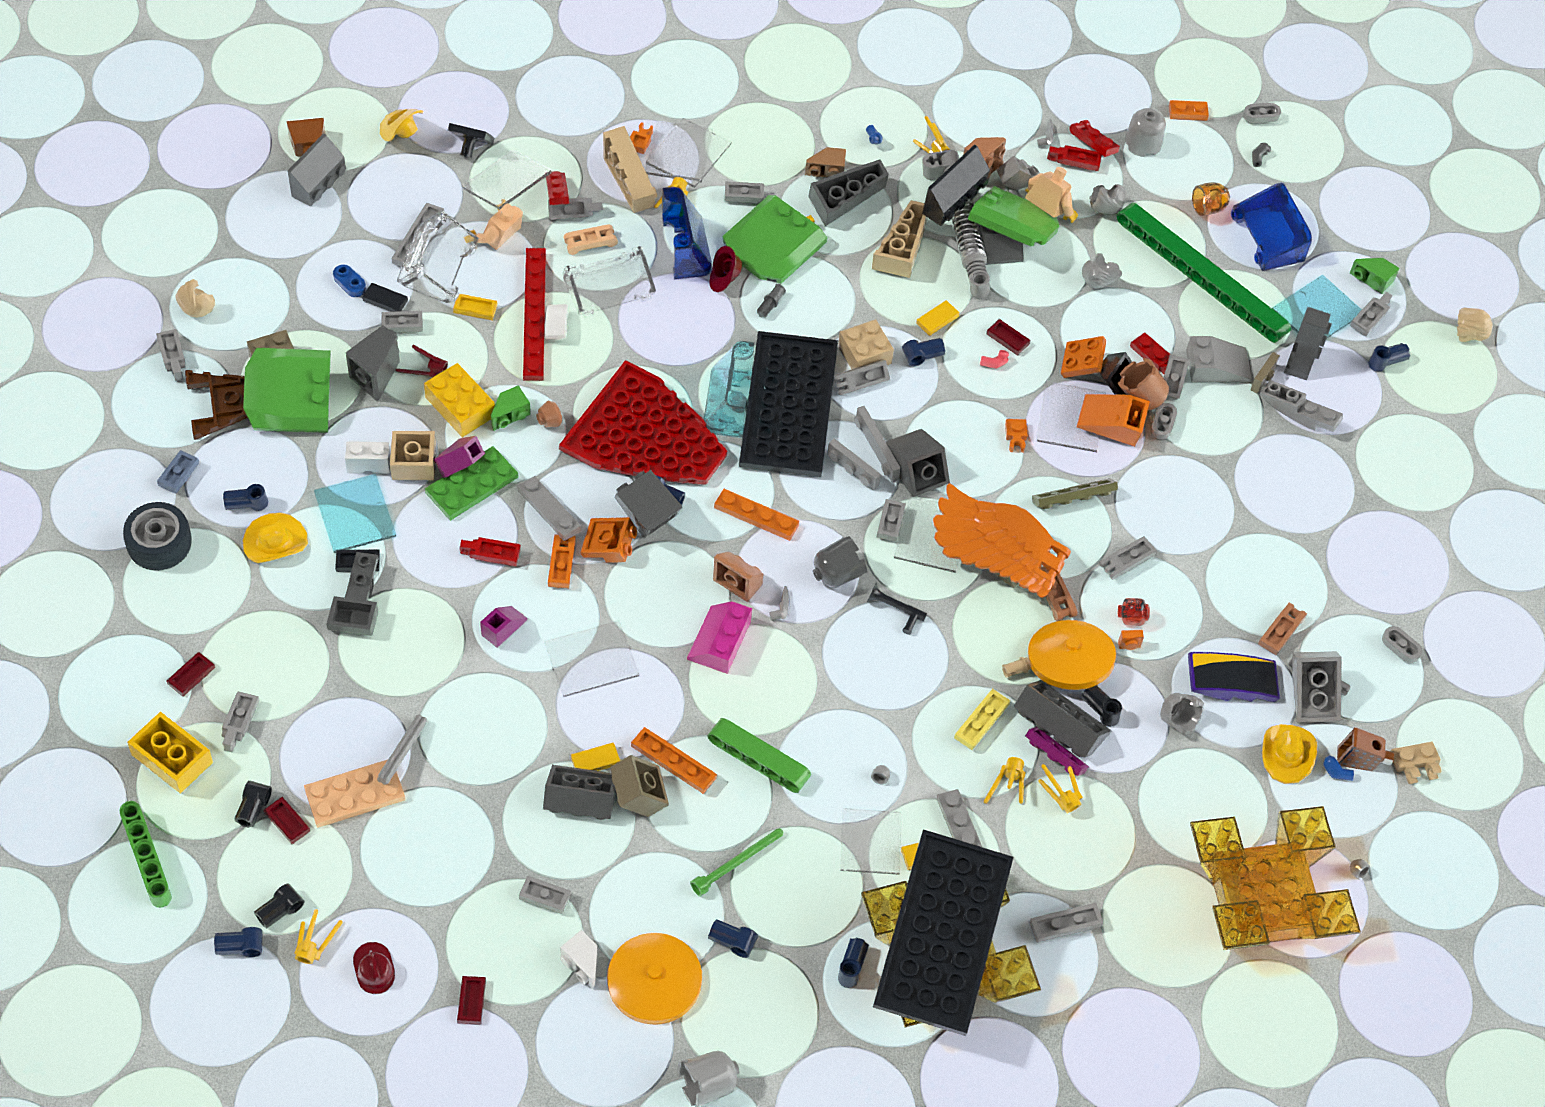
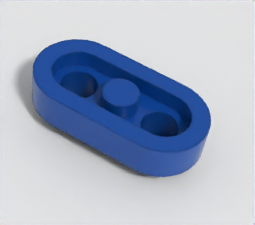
(346, 278)

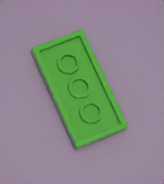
(472, 484)

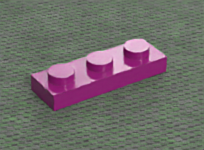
(1056, 751)

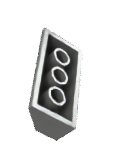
(1061, 718)

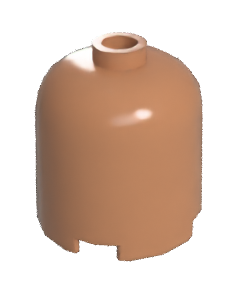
(1144, 382)

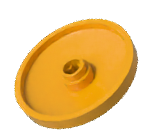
(1071, 654)
(654, 978)

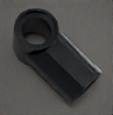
(1102, 705)
(254, 798)
(284, 902)

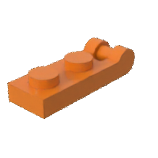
(561, 562)

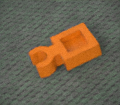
(642, 138)
(1016, 432)

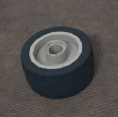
(157, 536)

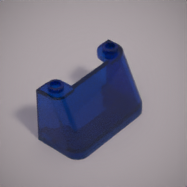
(1275, 226)
(691, 246)

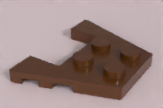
(226, 401)

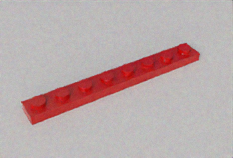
(534, 314)

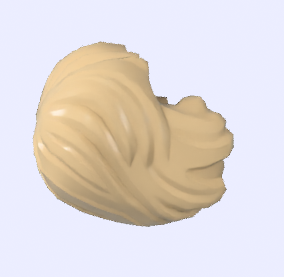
(194, 301)
(1473, 324)

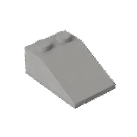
(1217, 361)
(1317, 686)

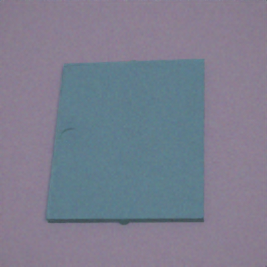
(1323, 296)
(354, 513)

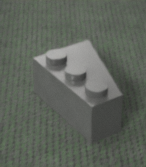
(1307, 343)

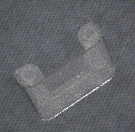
(437, 257)
(609, 282)

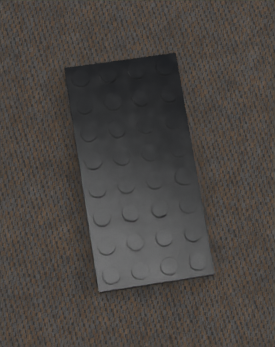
(789, 404)
(943, 932)

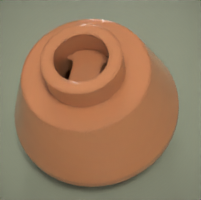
(549, 415)

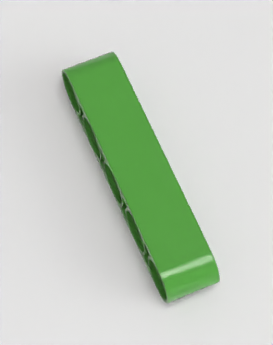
(759, 755)
(149, 862)

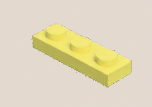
(982, 719)

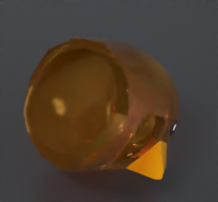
(1210, 198)

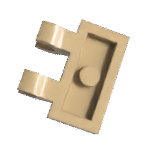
(1417, 756)

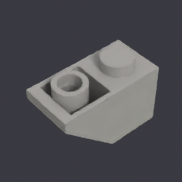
(1016, 173)

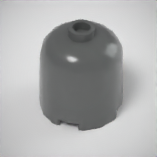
(838, 563)

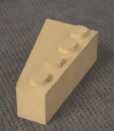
(627, 169)
(902, 244)

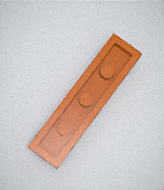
(756, 514)
(673, 760)

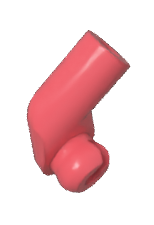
(995, 362)

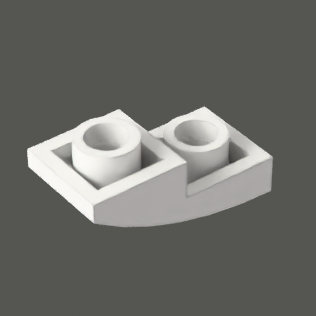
(556, 321)

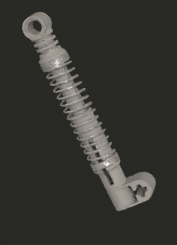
(974, 258)

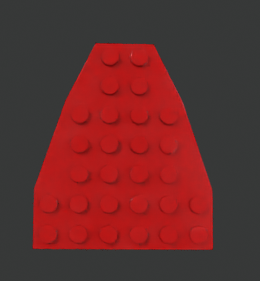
(644, 427)

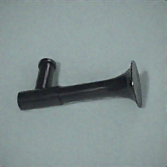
(914, 613)

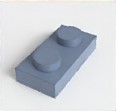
(178, 471)

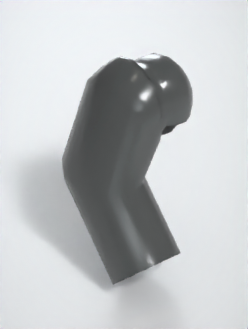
(1257, 153)

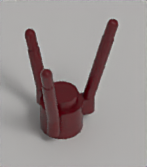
(435, 364)

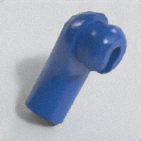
(875, 137)
(1336, 771)

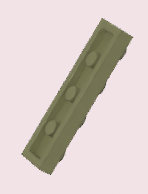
(1082, 492)

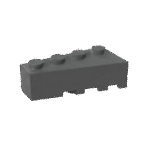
(846, 190)

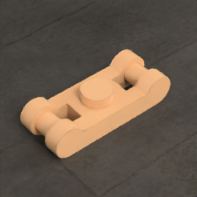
(590, 238)

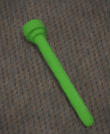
(702, 884)

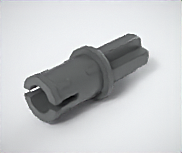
(771, 300)

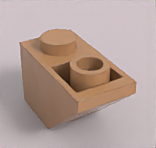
(826, 162)

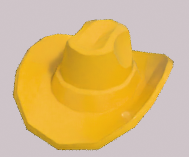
(399, 123)
(274, 537)
(1289, 753)

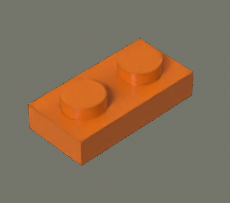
(1188, 110)

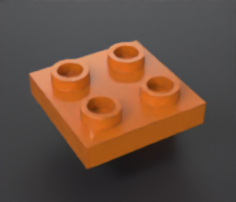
(1083, 356)

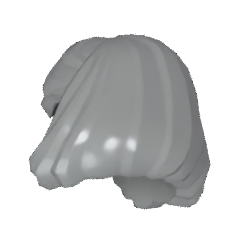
(1108, 200)
(1099, 273)
(1182, 712)

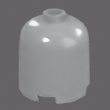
(1146, 132)
(708, 1077)

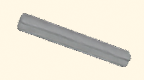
(402, 749)

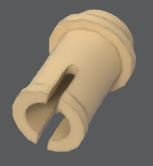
(1016, 667)

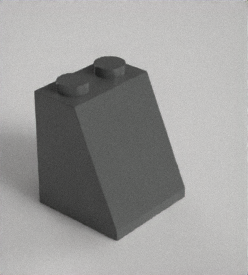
(374, 361)
(921, 461)
(647, 502)

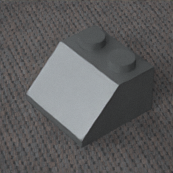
(1000, 248)

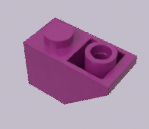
(459, 455)
(501, 624)

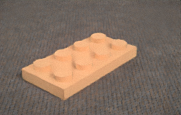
(352, 794)

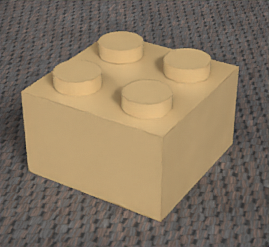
(865, 345)
(413, 455)

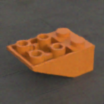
(1114, 416)

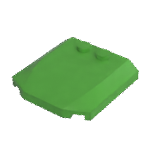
(1014, 217)
(774, 239)
(288, 390)

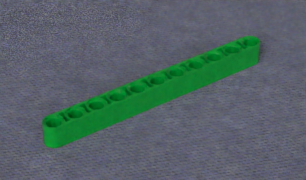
(1204, 272)

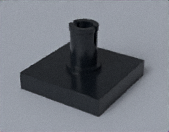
(470, 136)

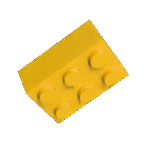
(459, 399)
(170, 752)

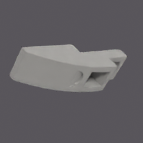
(1296, 407)

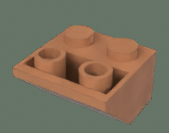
(991, 149)

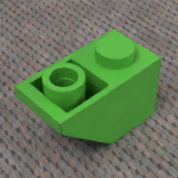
(1375, 272)
(510, 407)

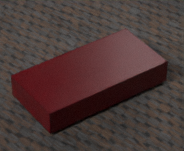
(1008, 337)
(190, 674)
(287, 820)
(471, 1000)

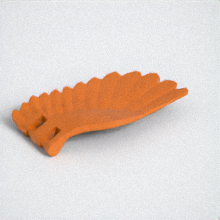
(999, 539)

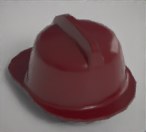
(725, 269)
(374, 967)

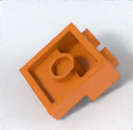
(609, 539)

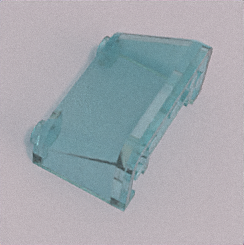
(726, 407)

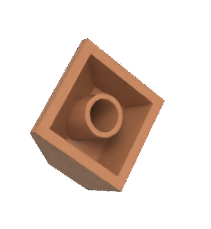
(737, 575)

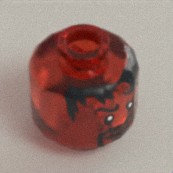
(1134, 611)

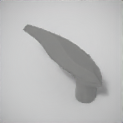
(1049, 135)
(784, 606)

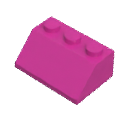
(721, 636)

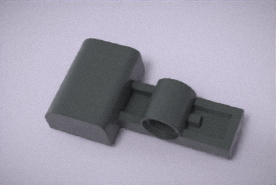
(355, 612)

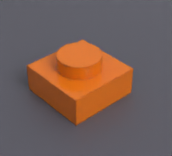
(1130, 639)

